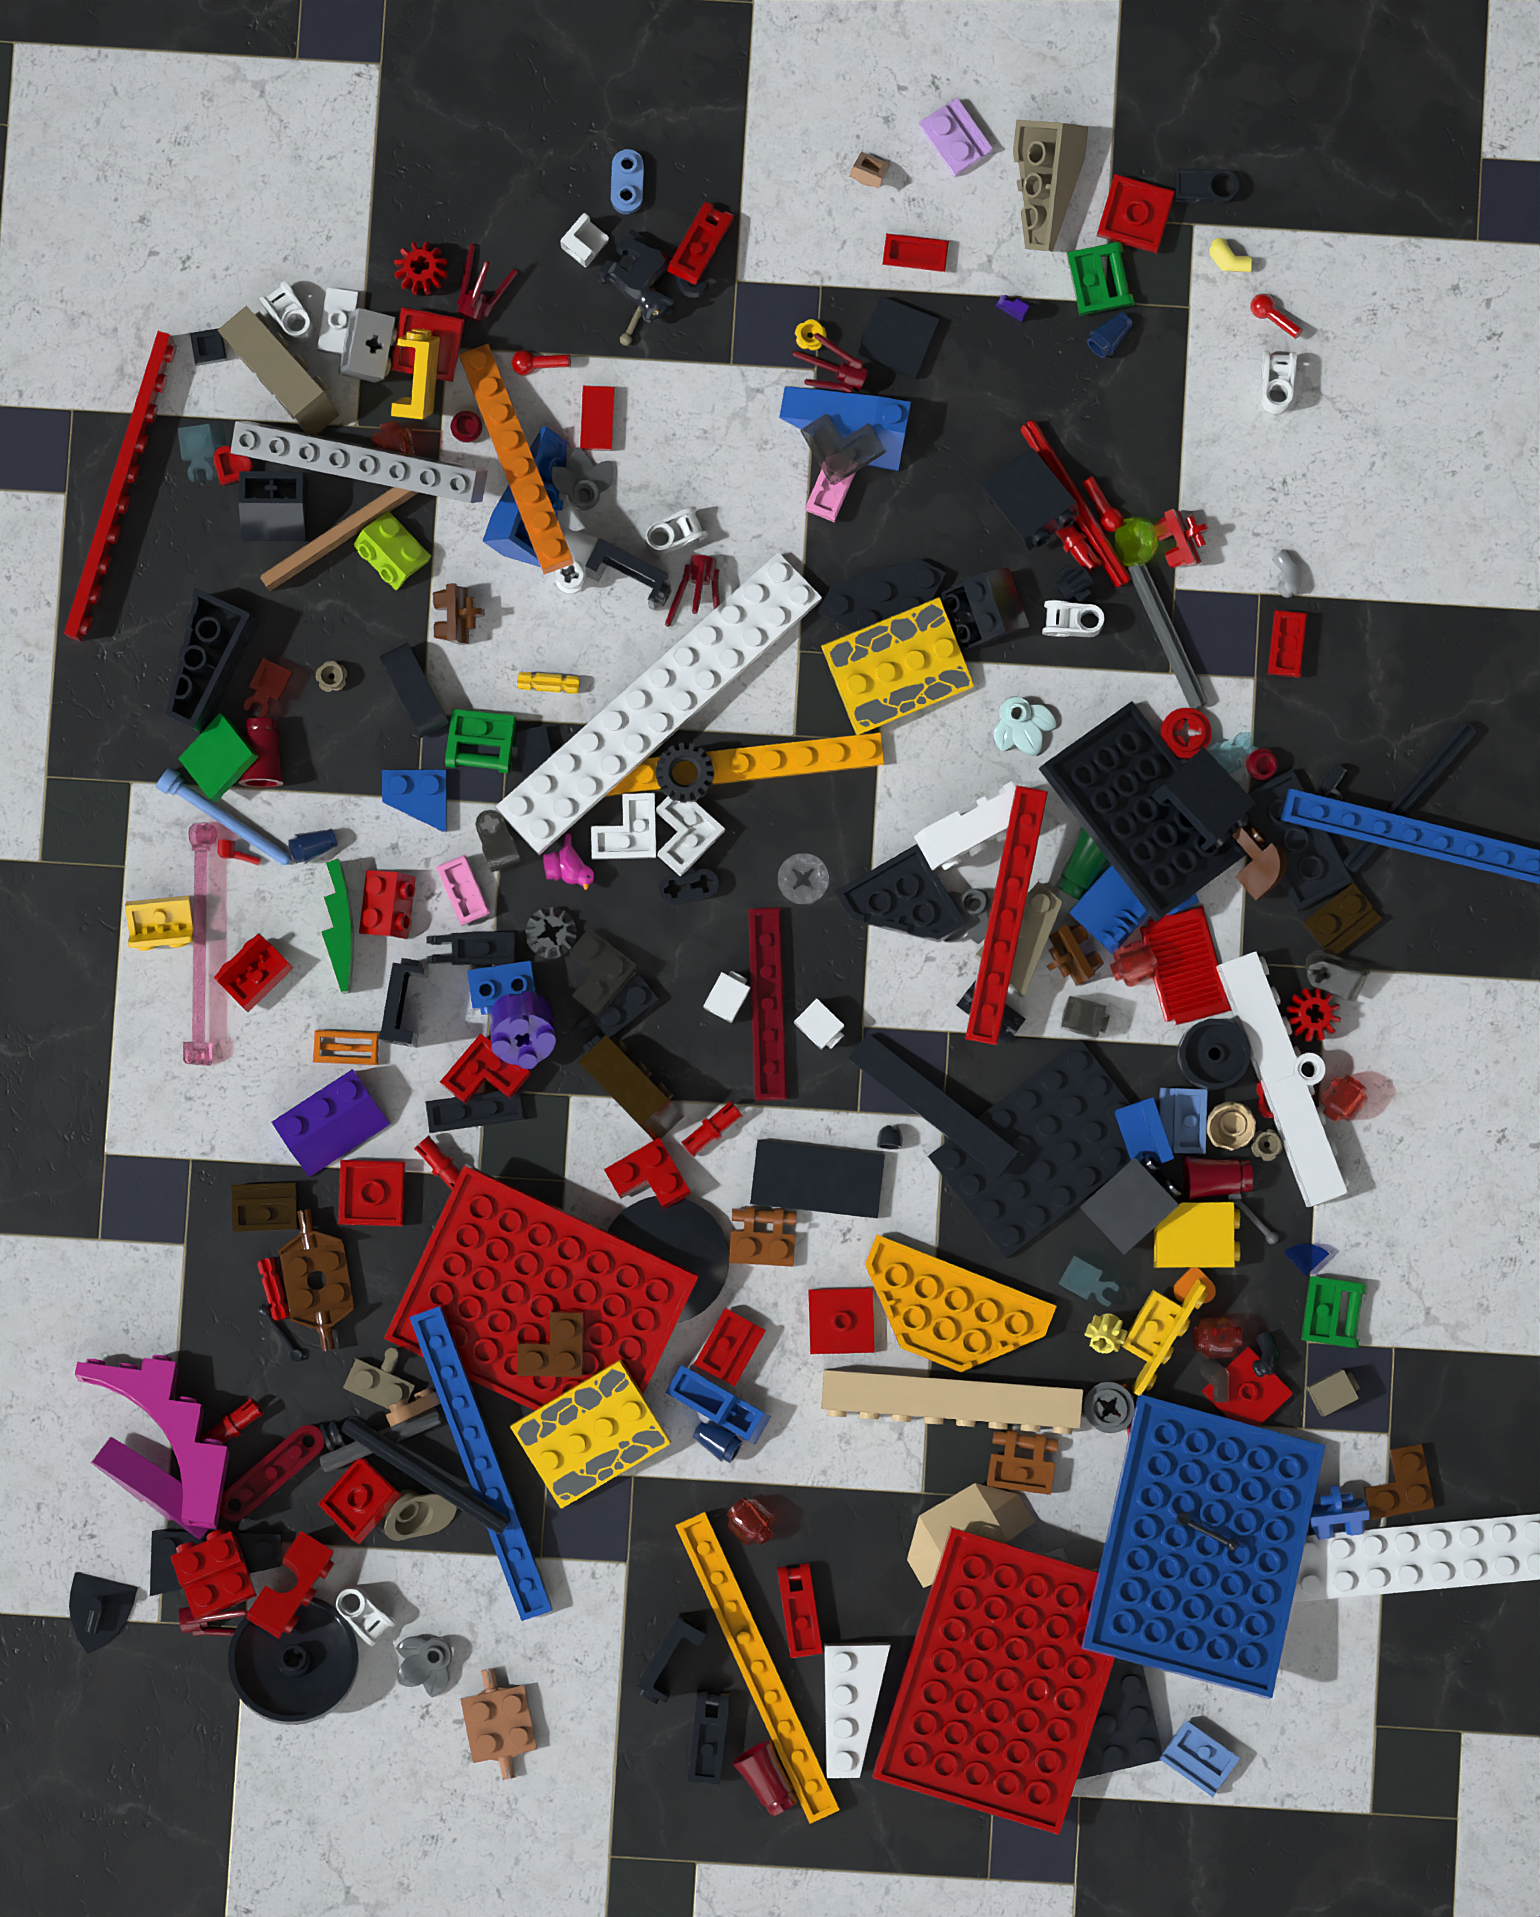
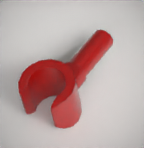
(226, 850)

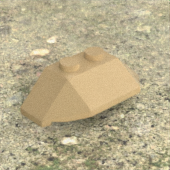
(975, 1510)

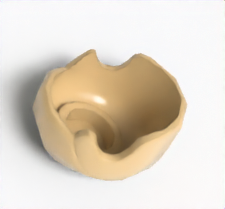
(1231, 1125)

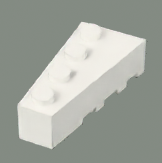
(851, 1697)

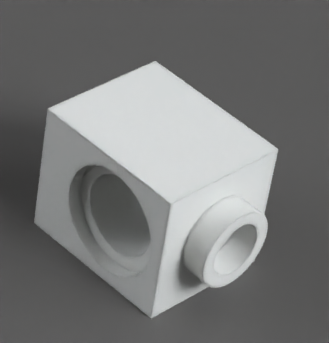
(727, 996)
(820, 1025)

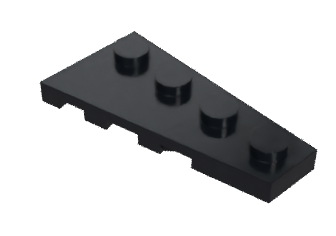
(259, 1551)

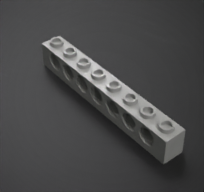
(359, 461)

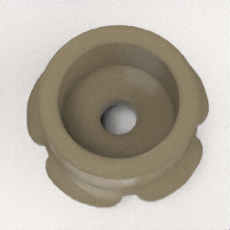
(325, 670)
(1260, 1138)

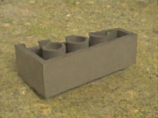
(279, 371)

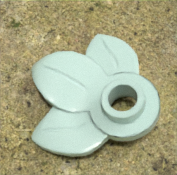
(1024, 730)

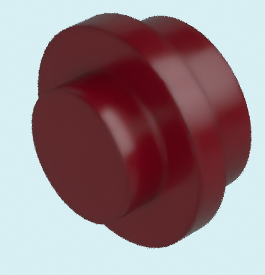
(466, 426)
(1261, 763)

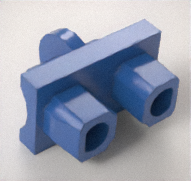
(1338, 1509)

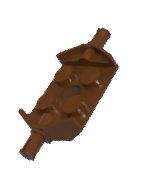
(299, 1259)

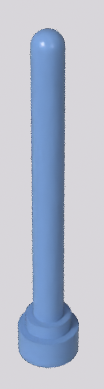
(172, 783)

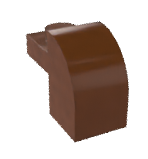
(1268, 862)

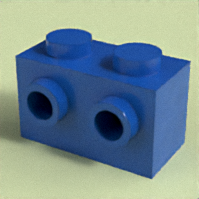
(494, 982)

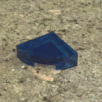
(1306, 1256)

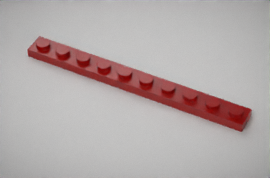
(117, 498)

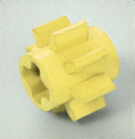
(1106, 1333)

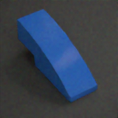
(718, 1404)

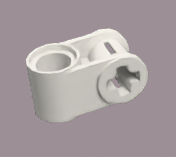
(285, 309)
(1277, 375)
(676, 531)
(580, 547)
(1070, 619)
(365, 1615)

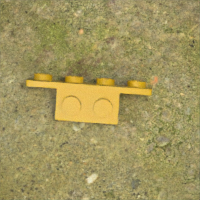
(1156, 1330)

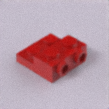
(213, 1574)

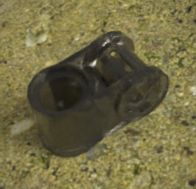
(497, 846)
(1340, 976)

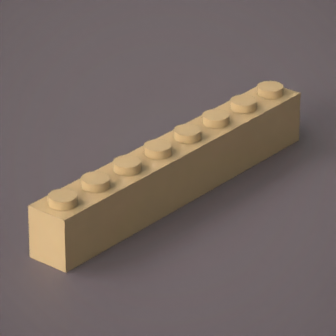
(951, 1399)

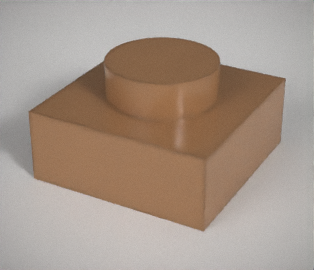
(869, 170)

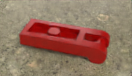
(700, 243)
(800, 1612)

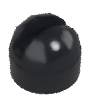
(890, 1138)

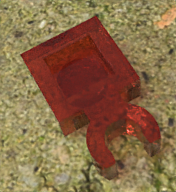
(268, 683)

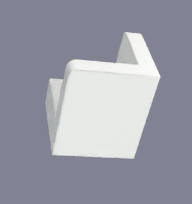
(584, 240)

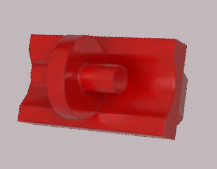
(1174, 525)

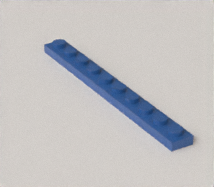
(1412, 835)
(480, 1460)

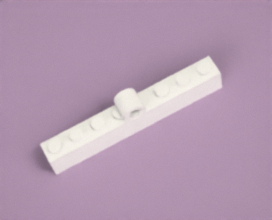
(1282, 1080)

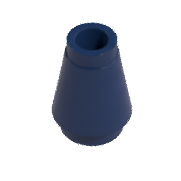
(1108, 336)
(311, 845)
(718, 1442)

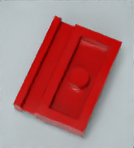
(729, 1347)

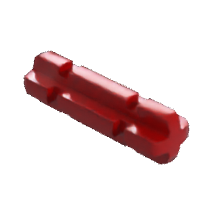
(273, 1288)

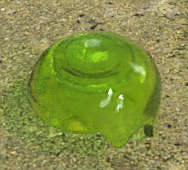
(1136, 541)

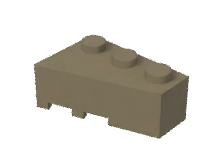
(1036, 925)

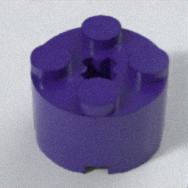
(522, 1029)

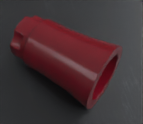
(264, 740)
(1215, 1177)
(766, 1777)

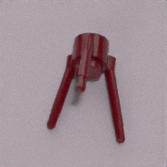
(473, 304)
(851, 374)
(701, 572)
(189, 1624)

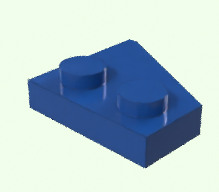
(417, 794)

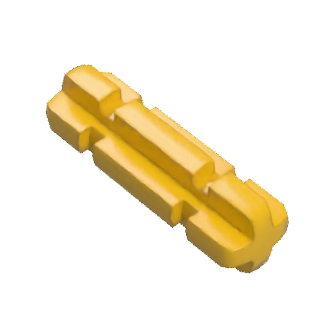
(548, 682)

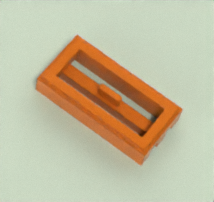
(374, 1048)

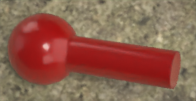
(1263, 307)
(525, 362)
(1110, 517)

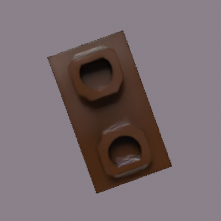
(460, 614)
(1069, 956)

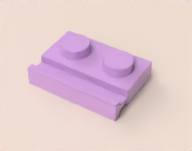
(955, 137)

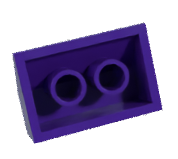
(330, 1122)

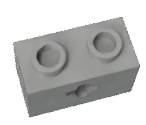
(356, 355)

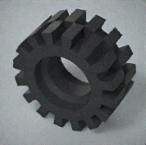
(684, 753)

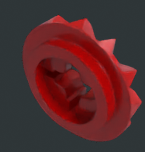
(1196, 722)

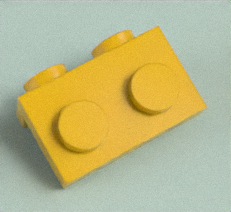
(159, 922)

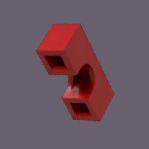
(277, 1610)

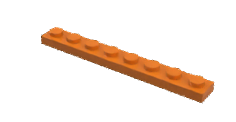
(516, 459)

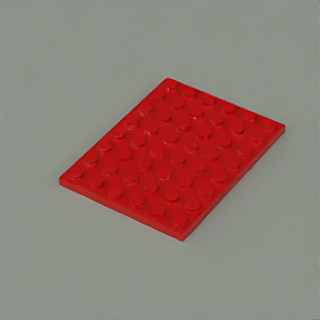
(513, 1258)
(998, 1684)

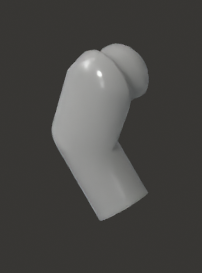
(1292, 574)

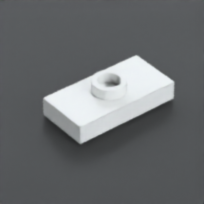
(335, 319)

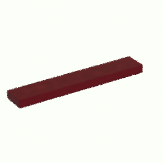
(767, 1004)

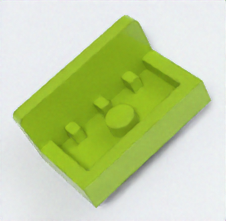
(391, 550)

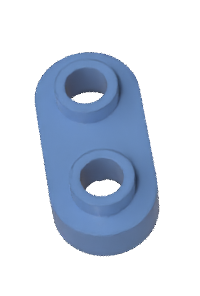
(627, 180)

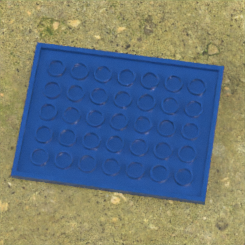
(1174, 1592)

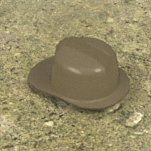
(417, 1515)

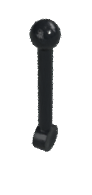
(295, 1354)
(1184, 1519)

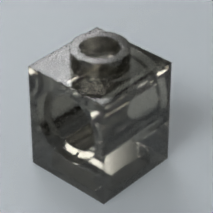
(1084, 1017)

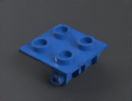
(1109, 910)

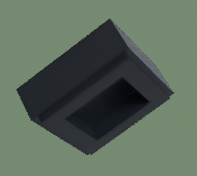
(208, 347)

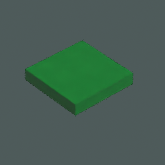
(218, 757)

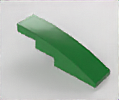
(340, 938)

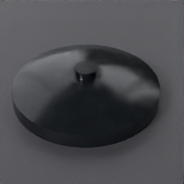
(684, 1236)
(301, 1672)

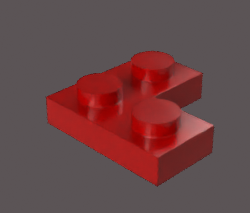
(477, 1066)
(652, 1166)

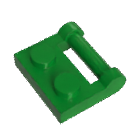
(1090, 281)
(481, 730)
(1323, 1311)

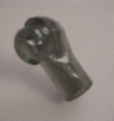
(1218, 1378)

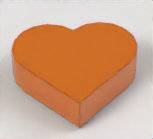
(1185, 1283)

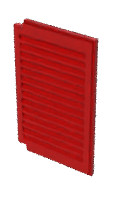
(1187, 968)

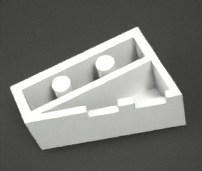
(967, 829)

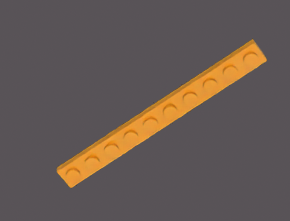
(766, 762)
(757, 1667)

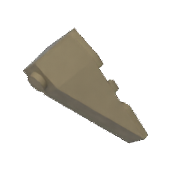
(1049, 168)

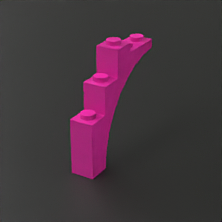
(153, 1389)

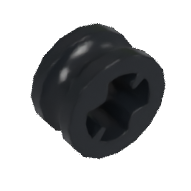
(332, 1435)

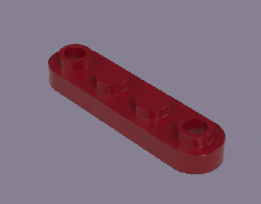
(271, 1472)

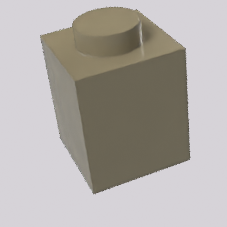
(1333, 1391)

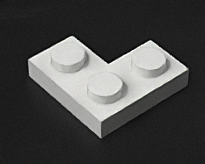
(694, 833)
(636, 836)

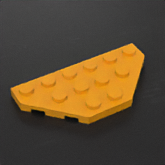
(949, 1310)

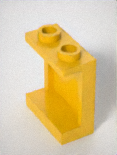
(424, 378)
(1198, 1236)

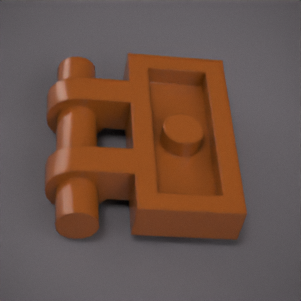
(759, 1247)
(1022, 1473)

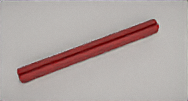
(1085, 520)

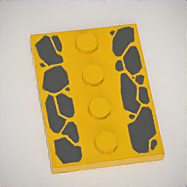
(897, 666)
(590, 1434)

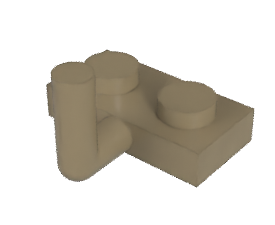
(379, 1383)

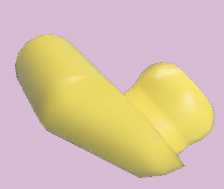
(1225, 258)

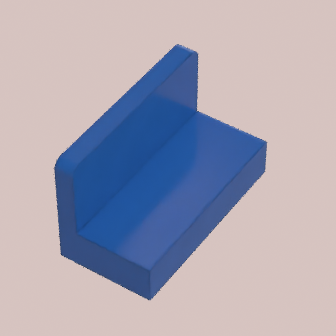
(1144, 1130)

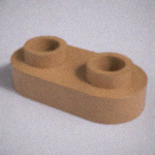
(403, 1410)

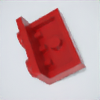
(387, 904)
(253, 972)

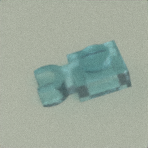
(196, 446)
(1229, 754)
(1083, 1279)

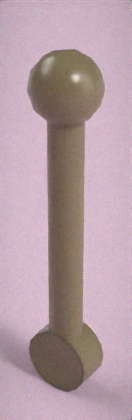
(626, 338)

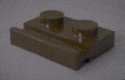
(1342, 920)
(264, 1207)

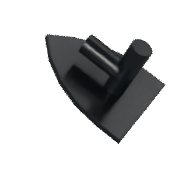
(98, 1609)

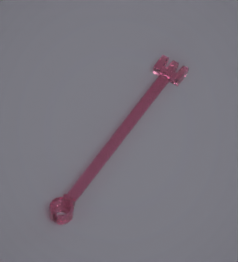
(198, 1052)

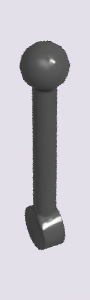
(1271, 1237)

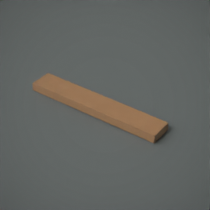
(335, 537)

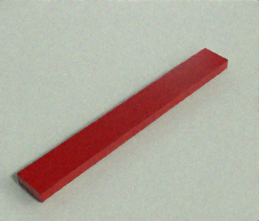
(1006, 915)

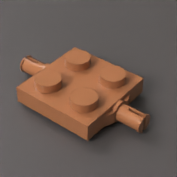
(498, 1723)

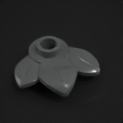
(582, 475)
(975, 919)
(420, 1667)

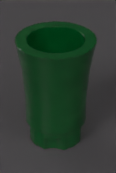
(1081, 866)

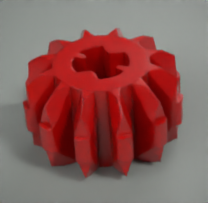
(427, 277)
(1322, 1008)

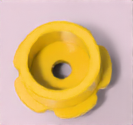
(802, 331)

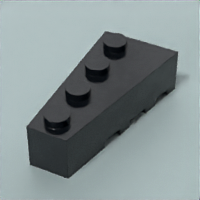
(210, 653)

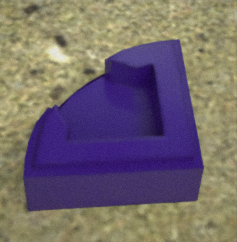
(1017, 308)

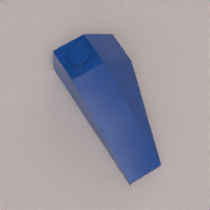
(850, 414)
(506, 528)

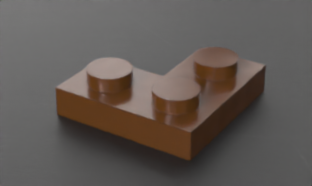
(561, 1355)
(1410, 1489)

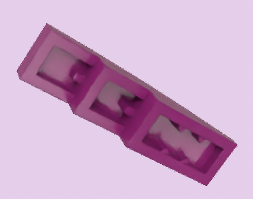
(144, 1481)

